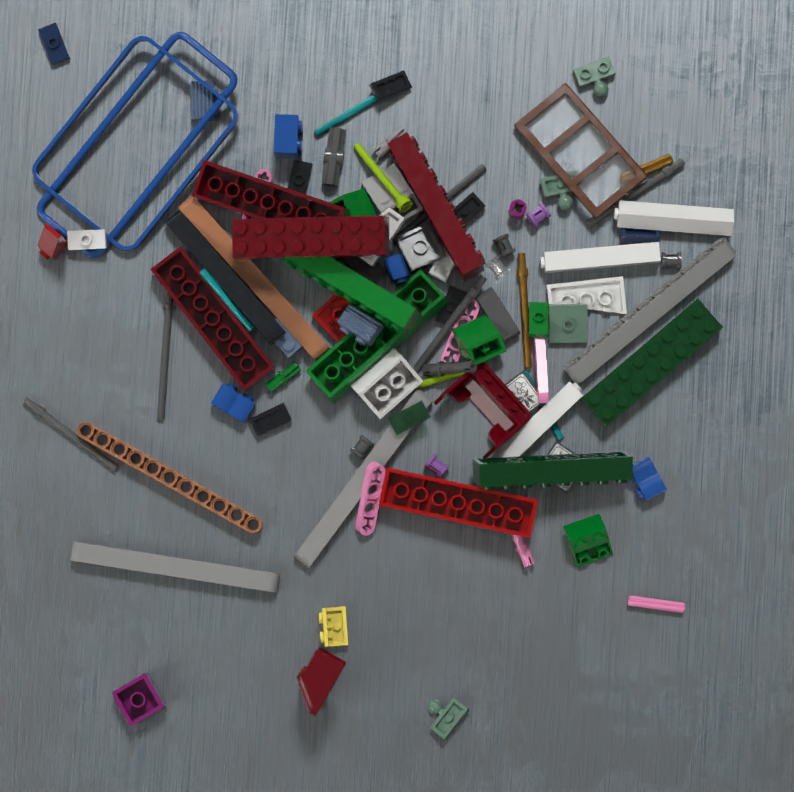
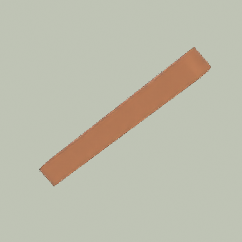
(254, 279)
(160, 475)

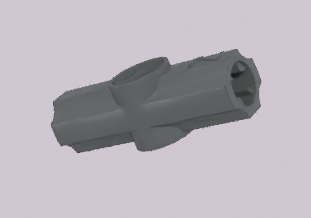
(333, 157)

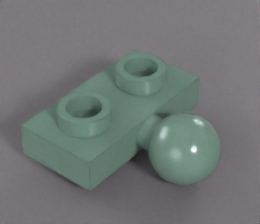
(595, 73)
(553, 186)
(448, 718)

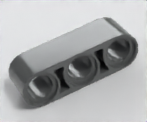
(498, 314)

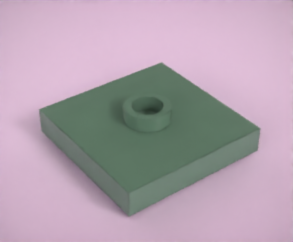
(568, 323)

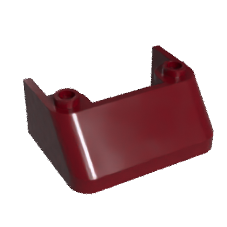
(494, 401)
(318, 678)

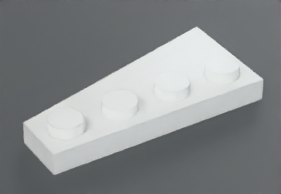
(598, 294)

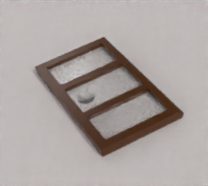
(580, 150)

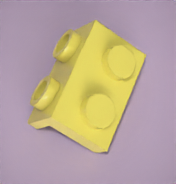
(334, 626)

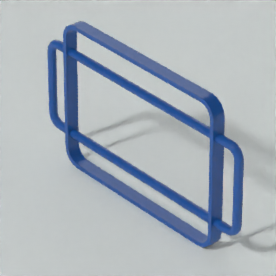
(222, 98)

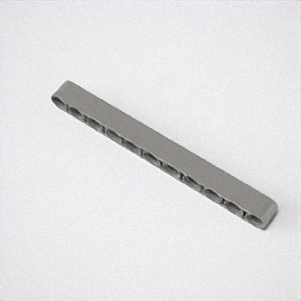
(649, 310)
(352, 491)
(175, 567)

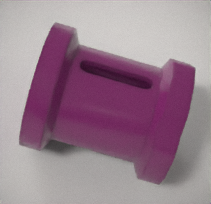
(515, 214)

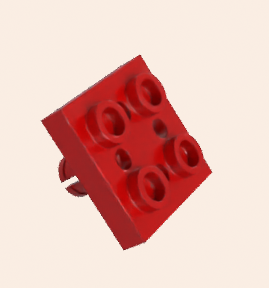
(325, 316)

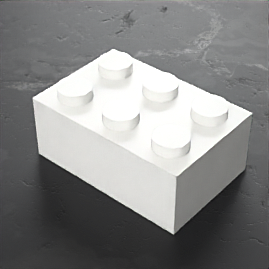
(387, 383)

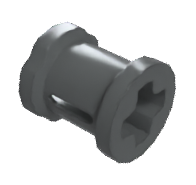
(504, 240)
(671, 260)
(362, 447)

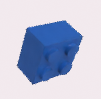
(286, 136)

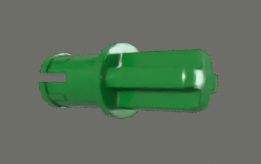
(283, 376)

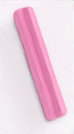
(656, 604)

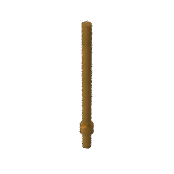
(522, 273)

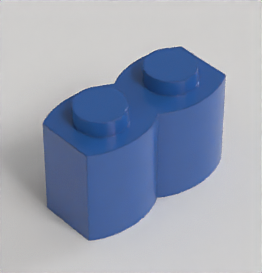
(396, 269)
(234, 403)
(647, 479)

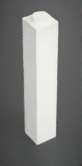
(674, 218)
(600, 257)
(540, 421)

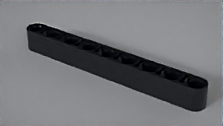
(225, 277)

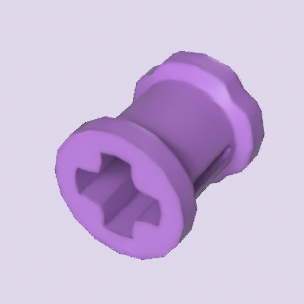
(538, 214)
(436, 466)

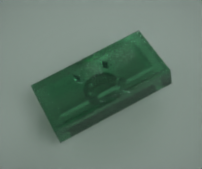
(409, 417)

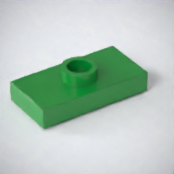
(538, 319)

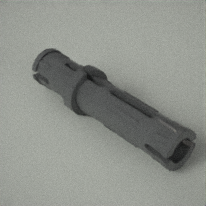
(442, 368)

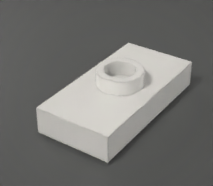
(87, 239)
(442, 268)

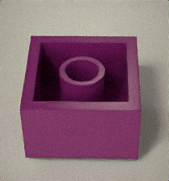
(138, 699)

